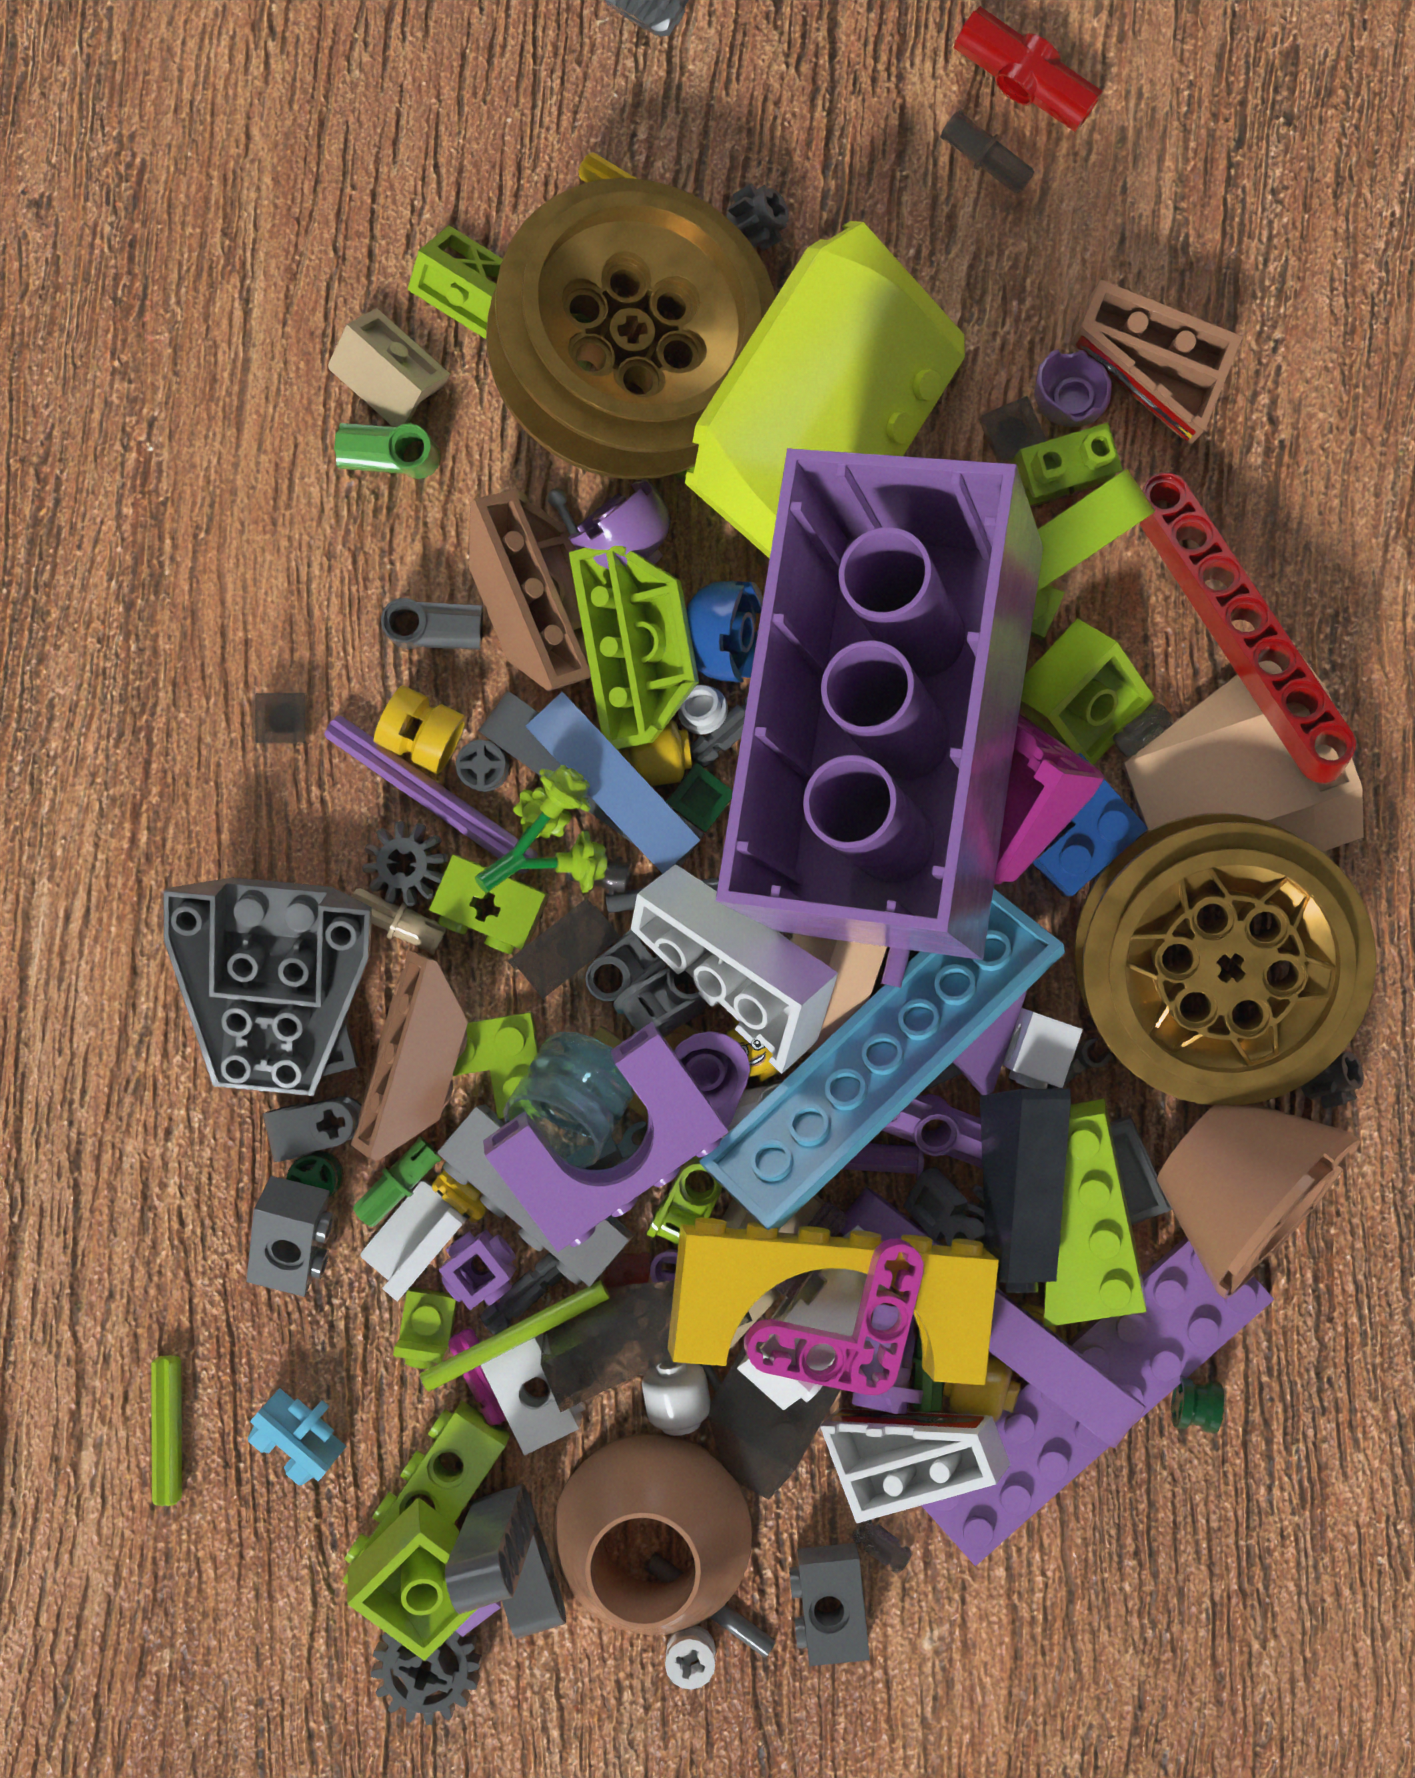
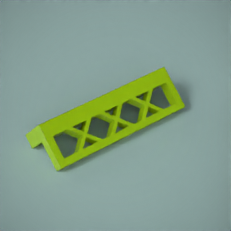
(461, 285)

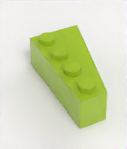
(1097, 1247)

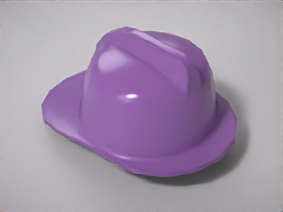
(718, 1068)

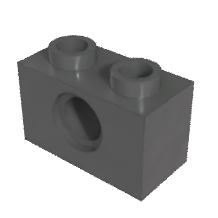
(289, 1236)
(837, 1634)

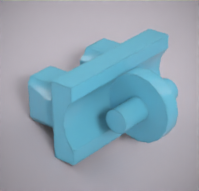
(297, 1433)

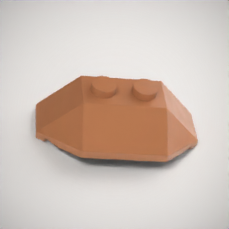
(528, 587)
(412, 1060)

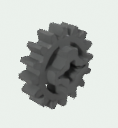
(448, 1674)

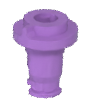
(900, 1394)

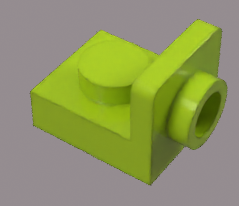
(426, 1327)

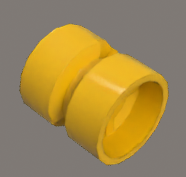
(435, 737)

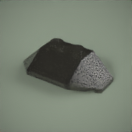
(757, 1437)

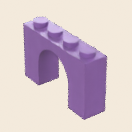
(573, 1200)

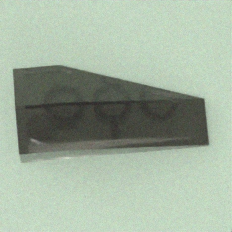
(610, 1343)

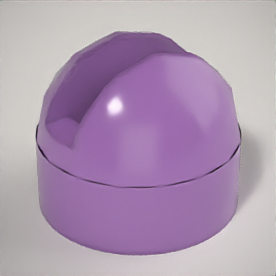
(656, 1271)

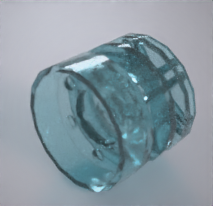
(573, 1096)

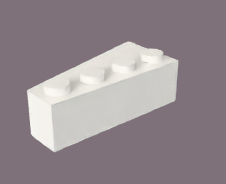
(736, 961)

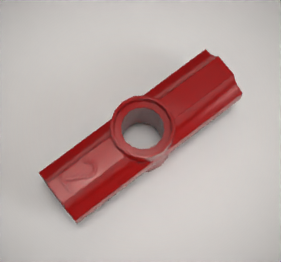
(1027, 69)

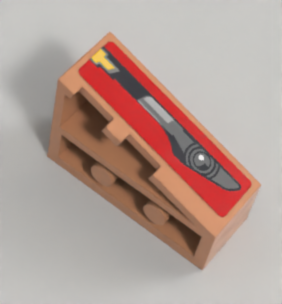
(1158, 355)

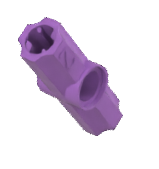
(956, 1137)

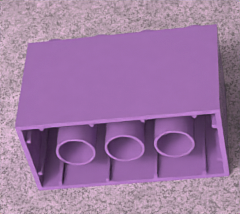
(884, 701)

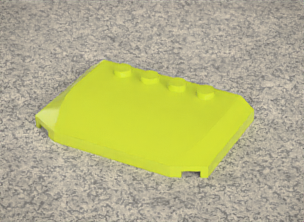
(835, 365)

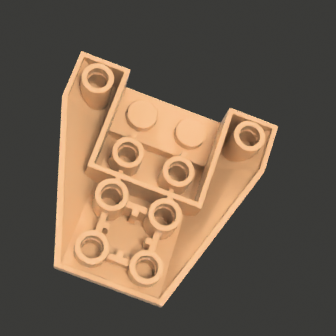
(1234, 763)

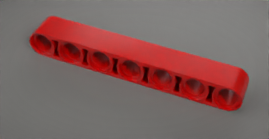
(1246, 649)

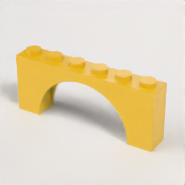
(731, 1269)

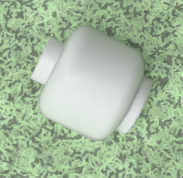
(676, 1397)

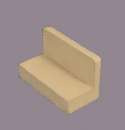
(386, 367)

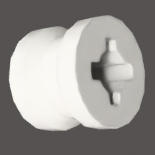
(691, 1645)

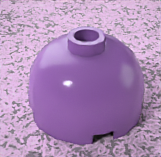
(634, 523)

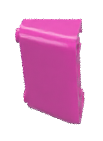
(1042, 797)

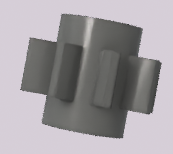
(759, 215)
(1336, 1082)

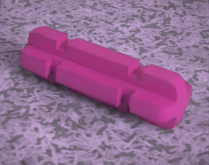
(477, 1379)

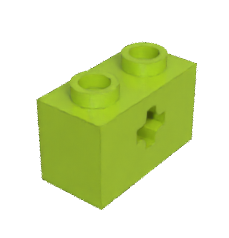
(457, 900)

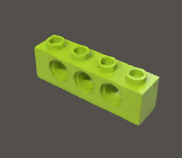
(459, 1433)

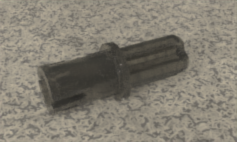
(987, 152)

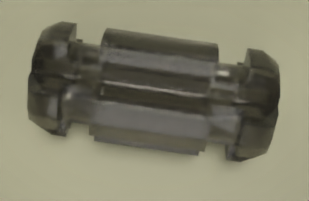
(1143, 729)
(882, 1545)

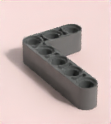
(505, 1560)

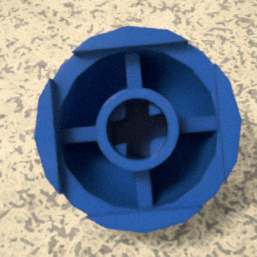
(724, 628)

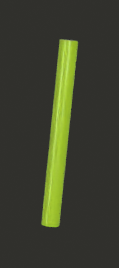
(514, 1336)

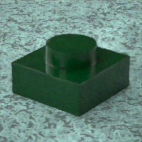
(700, 797)

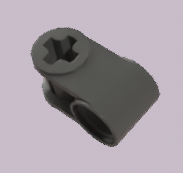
(631, 959)
(660, 1002)
(308, 1127)

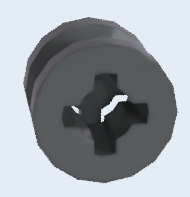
(473, 757)

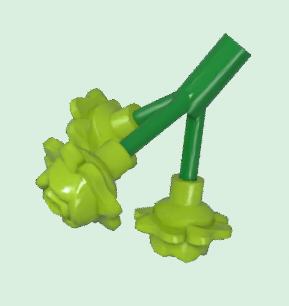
(544, 815)

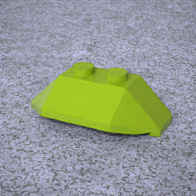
(633, 643)

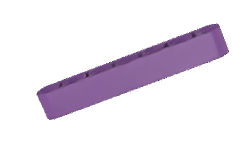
(1025, 1343)

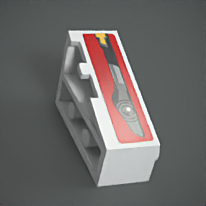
(911, 1458)

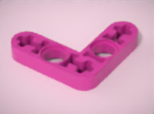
(849, 1350)

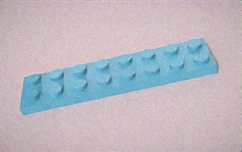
(876, 1067)

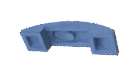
(613, 783)

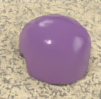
(1072, 389)

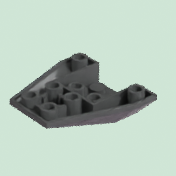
(266, 976)

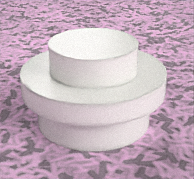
(703, 710)

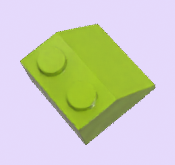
(1084, 691)
(403, 1580)

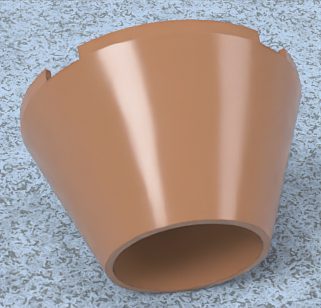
(1248, 1184)
(662, 1481)

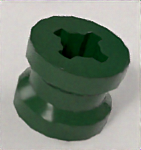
(316, 1161)
(1198, 1405)

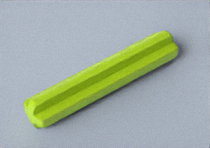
(166, 1430)

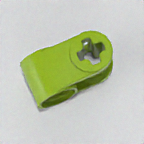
(683, 1204)

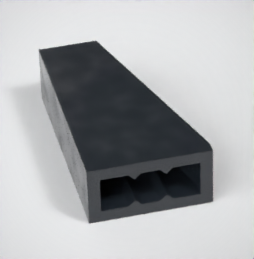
(1024, 1182)

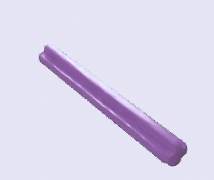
(423, 789)

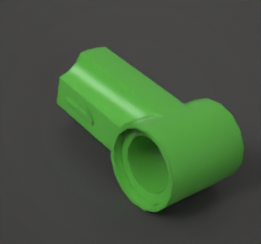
(383, 449)

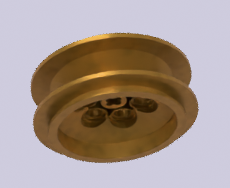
(668, 257)
(1153, 901)

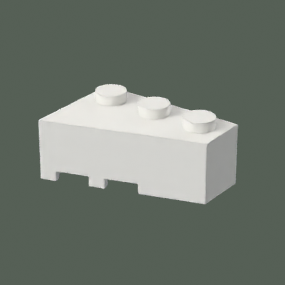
(824, 1302)

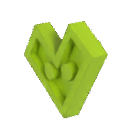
(505, 1048)

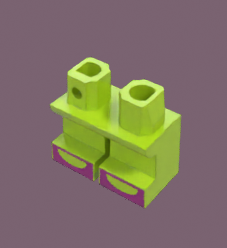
(1071, 461)

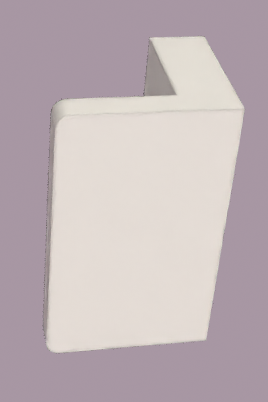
(412, 1238)

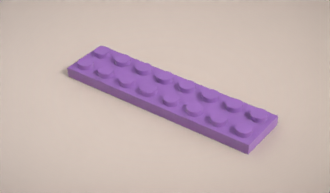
(1139, 1351)

